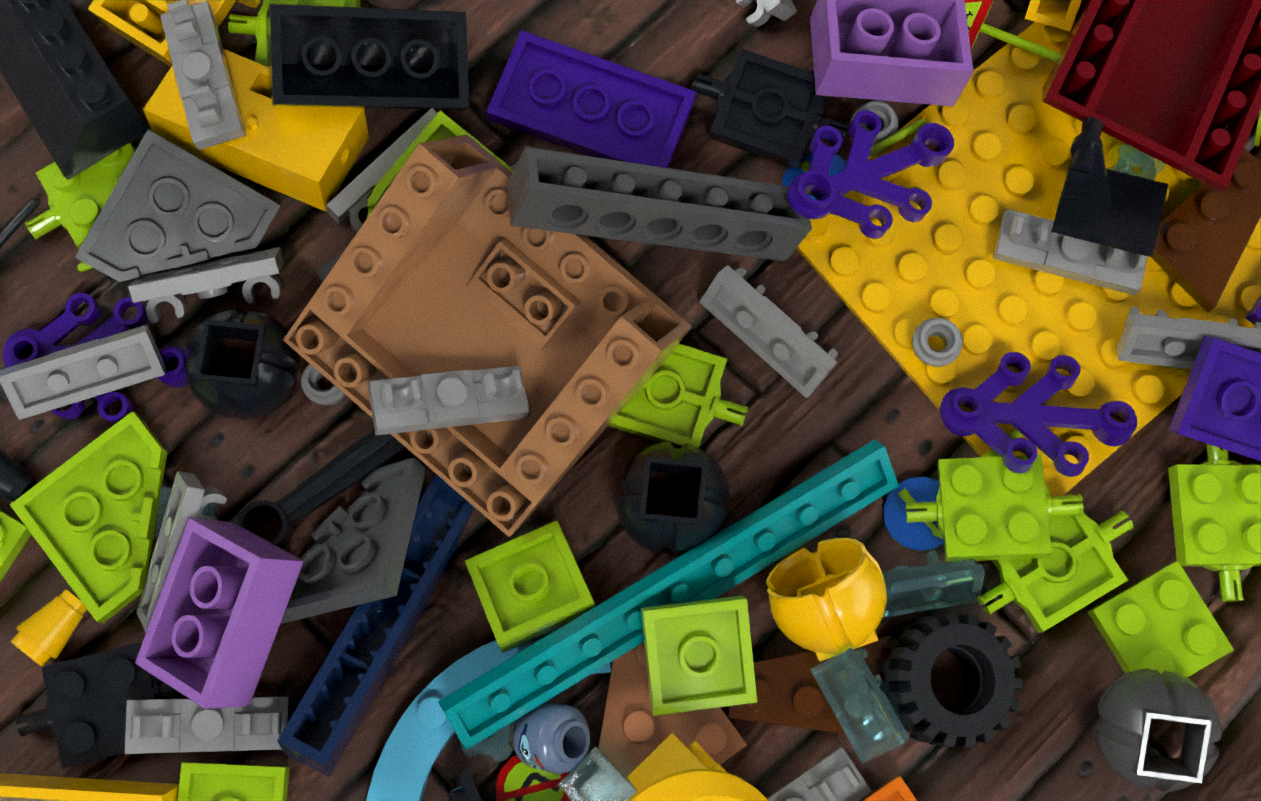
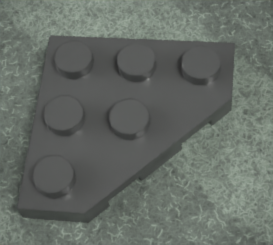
(173, 214)
(360, 549)

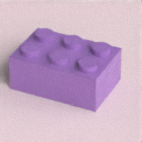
(891, 50)
(218, 613)

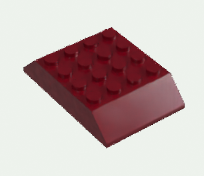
(1166, 79)

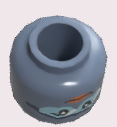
(552, 738)

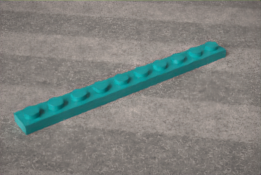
(697, 575)

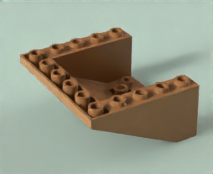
(456, 288)

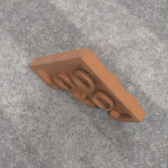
(633, 732)

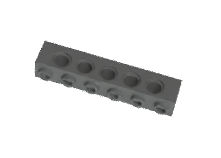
(653, 205)

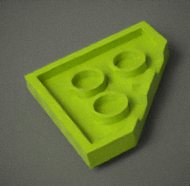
(101, 515)

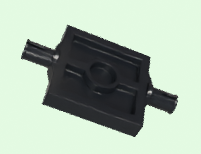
(766, 108)
(90, 703)

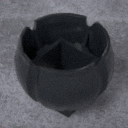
(271, 371)
(671, 532)

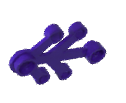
(867, 175)
(46, 342)
(1032, 417)

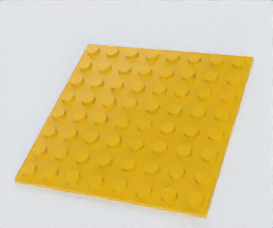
(1012, 157)

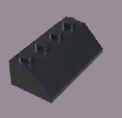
(367, 57)
(65, 84)

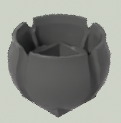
(1126, 724)

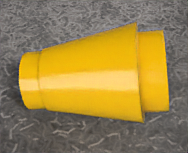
(49, 628)

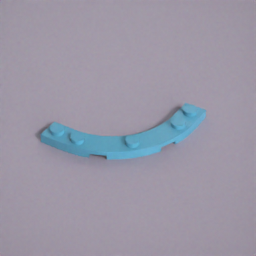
(425, 730)

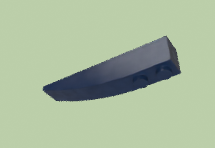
(375, 637)

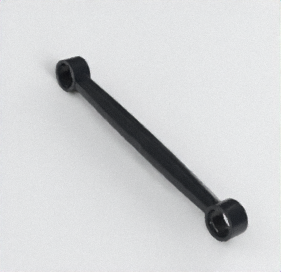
(326, 484)

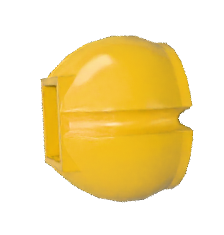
(828, 597)

